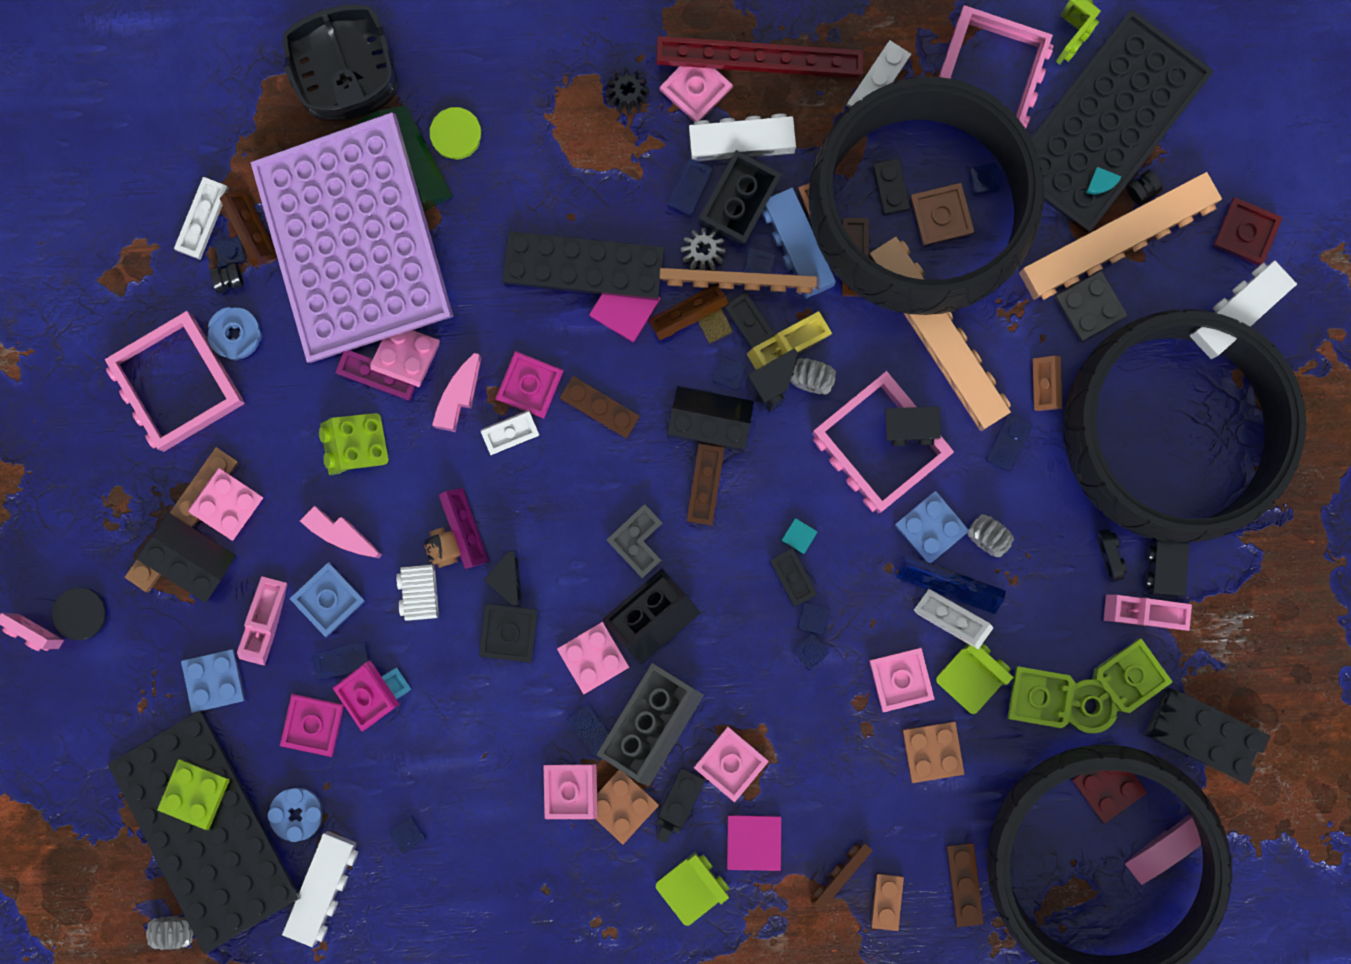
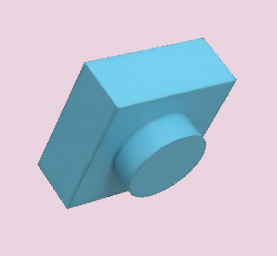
(396, 683)

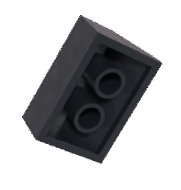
(739, 198)
(771, 382)
(710, 419)
(186, 557)
(651, 616)

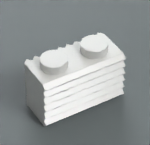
(419, 592)

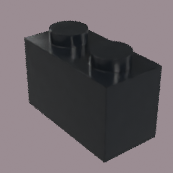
(912, 425)
(1167, 568)

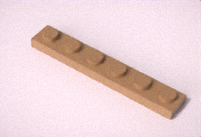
(751, 281)
(144, 576)

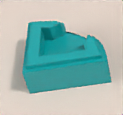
(1102, 181)

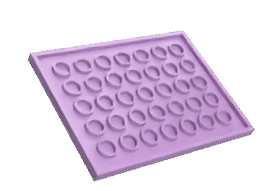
(351, 238)

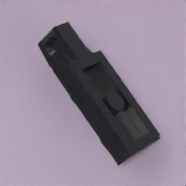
(679, 803)

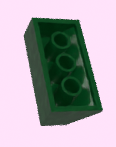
(427, 176)

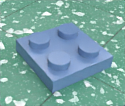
(931, 527)
(327, 599)
(213, 680)

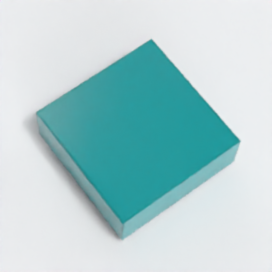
(799, 536)

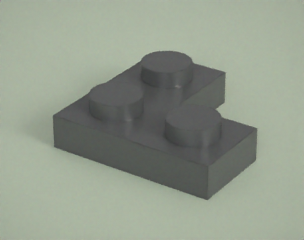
(630, 538)

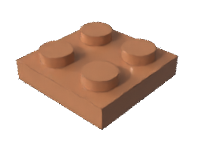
(941, 214)
(933, 752)
(623, 806)

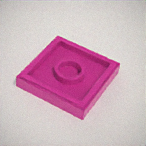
(623, 314)
(529, 384)
(366, 695)
(312, 725)
(754, 842)

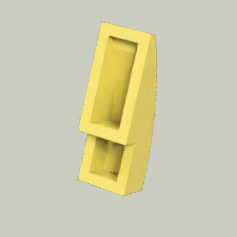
(798, 336)

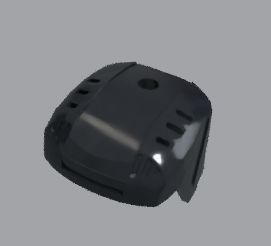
(340, 59)

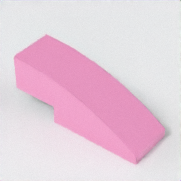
(457, 395)
(340, 533)
(1147, 612)
(262, 621)
(1164, 850)

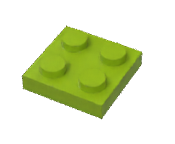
(193, 794)

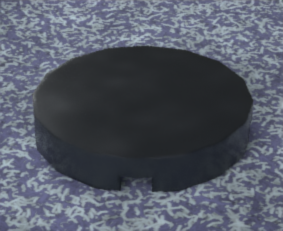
(79, 614)

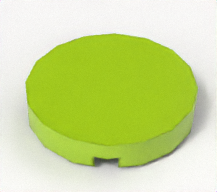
(455, 133)

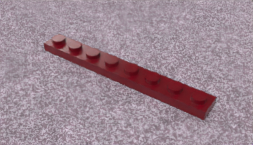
(759, 57)

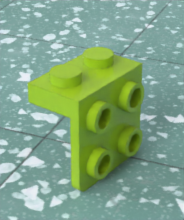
(1082, 16)
(353, 442)
(973, 677)
(692, 888)

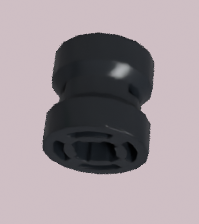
(1144, 187)
(226, 277)

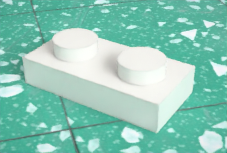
(509, 432)

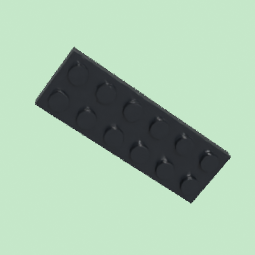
(583, 265)

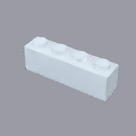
(751, 137)
(1247, 305)
(320, 888)

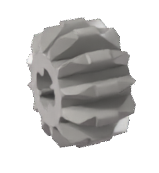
(706, 242)
(813, 376)
(990, 535)
(169, 933)

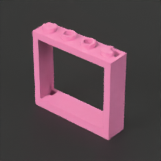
(1011, 30)
(141, 416)
(840, 462)

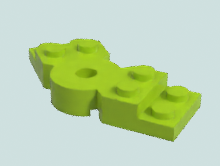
(1116, 685)

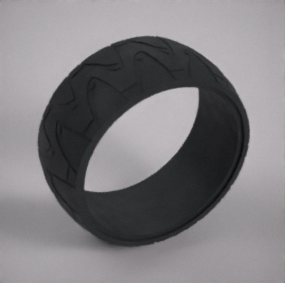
(955, 105)
(1281, 409)
(1210, 903)

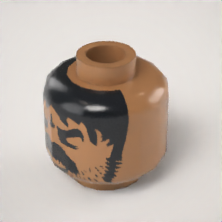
(442, 547)

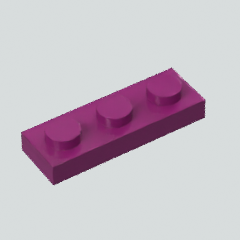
(357, 368)
(464, 528)

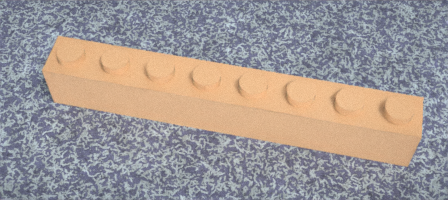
(1119, 236)
(948, 346)

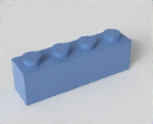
(797, 239)

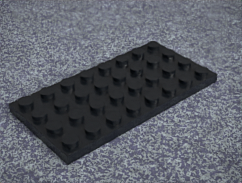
(1114, 116)
(219, 875)

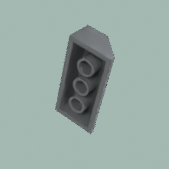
(650, 725)

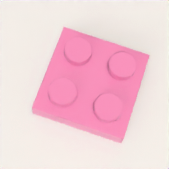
(696, 90)
(405, 356)
(225, 504)
(34, 634)
(593, 658)
(901, 680)
(731, 764)
(570, 791)

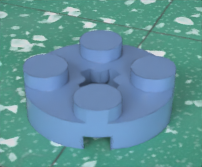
(235, 348)
(280, 814)

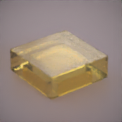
(715, 326)

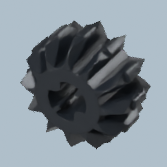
(632, 99)

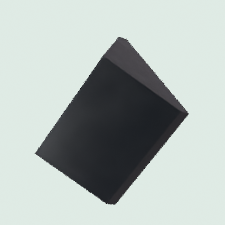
(506, 578)

